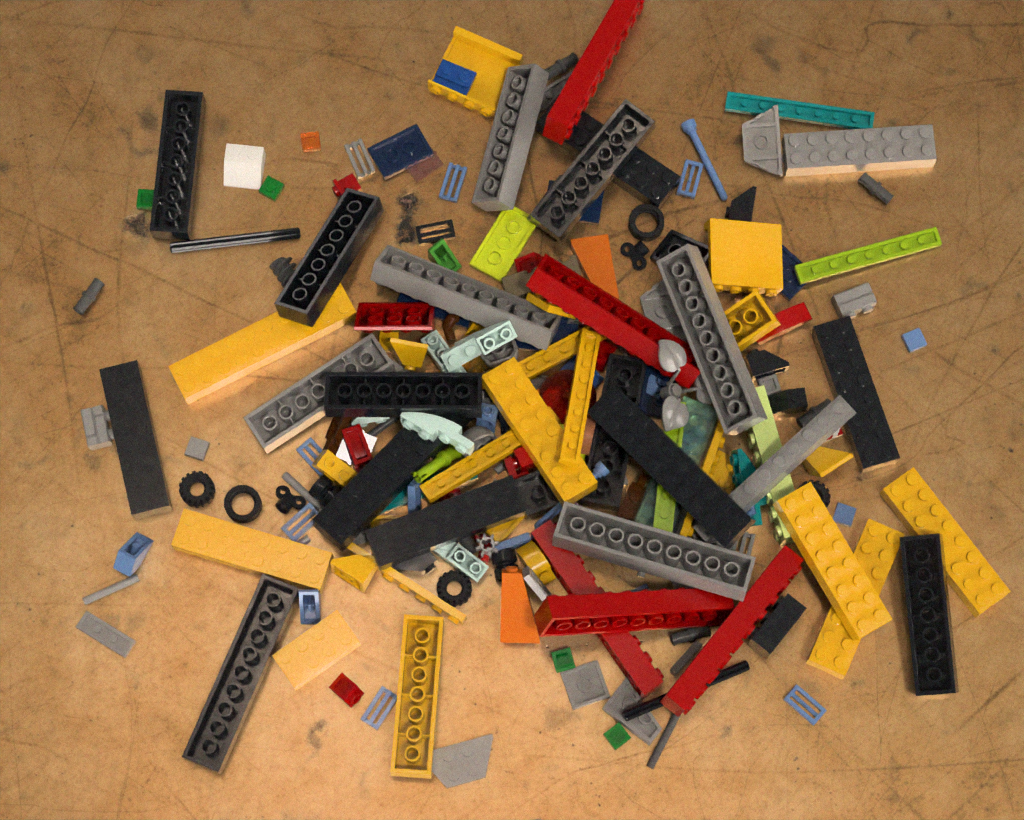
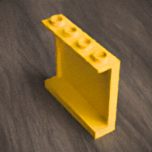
(484, 58)
(745, 256)

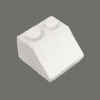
(244, 166)

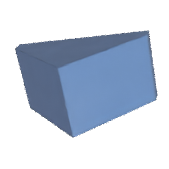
(310, 606)

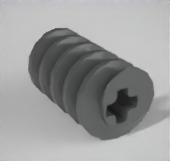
(283, 269)

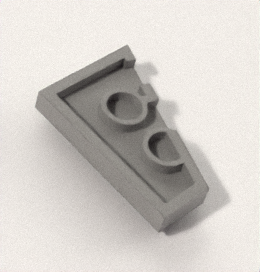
(625, 698)

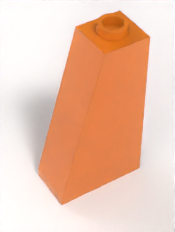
(596, 261)
(516, 609)

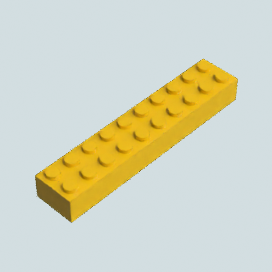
(255, 348)

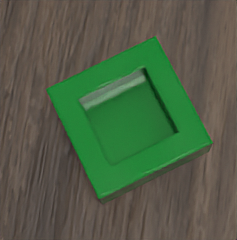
(271, 188)
(145, 199)
(563, 660)
(617, 736)

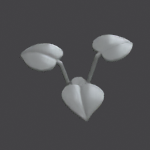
(674, 413)

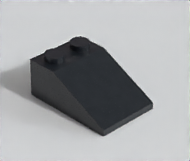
(674, 241)

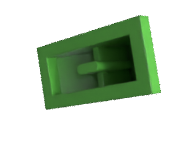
(443, 256)

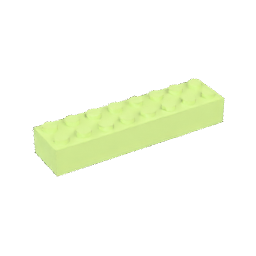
(764, 443)

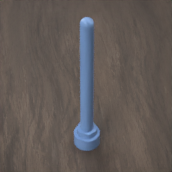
(690, 128)
(599, 471)

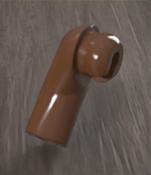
(448, 325)

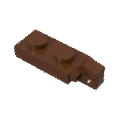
(334, 433)
(633, 499)

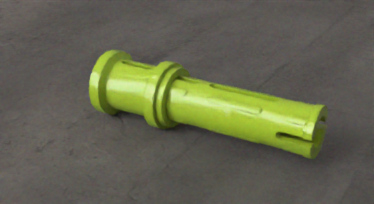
(442, 459)

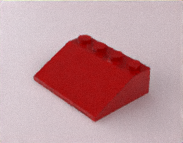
(395, 317)

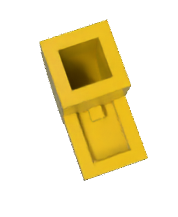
(534, 558)

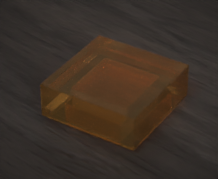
(310, 142)

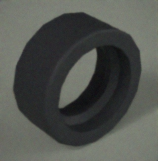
(645, 236)
(243, 518)

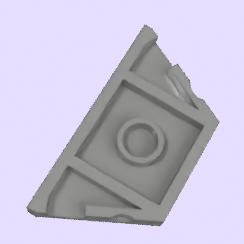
(763, 142)
(660, 309)
(462, 761)

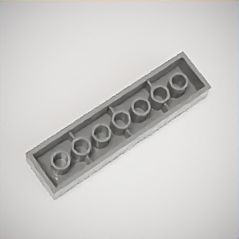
(510, 138)
(858, 150)
(304, 401)

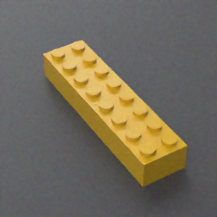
(536, 430)
(252, 550)
(875, 553)
(832, 561)
(965, 566)
(417, 696)

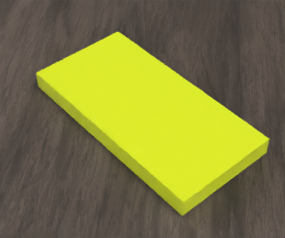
(503, 244)

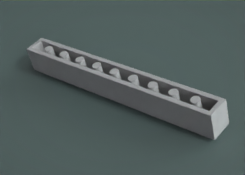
(788, 457)

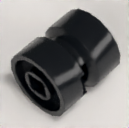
(324, 490)
(502, 560)

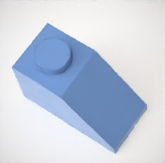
(132, 554)

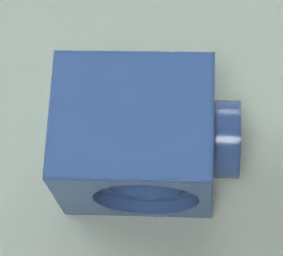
(489, 417)

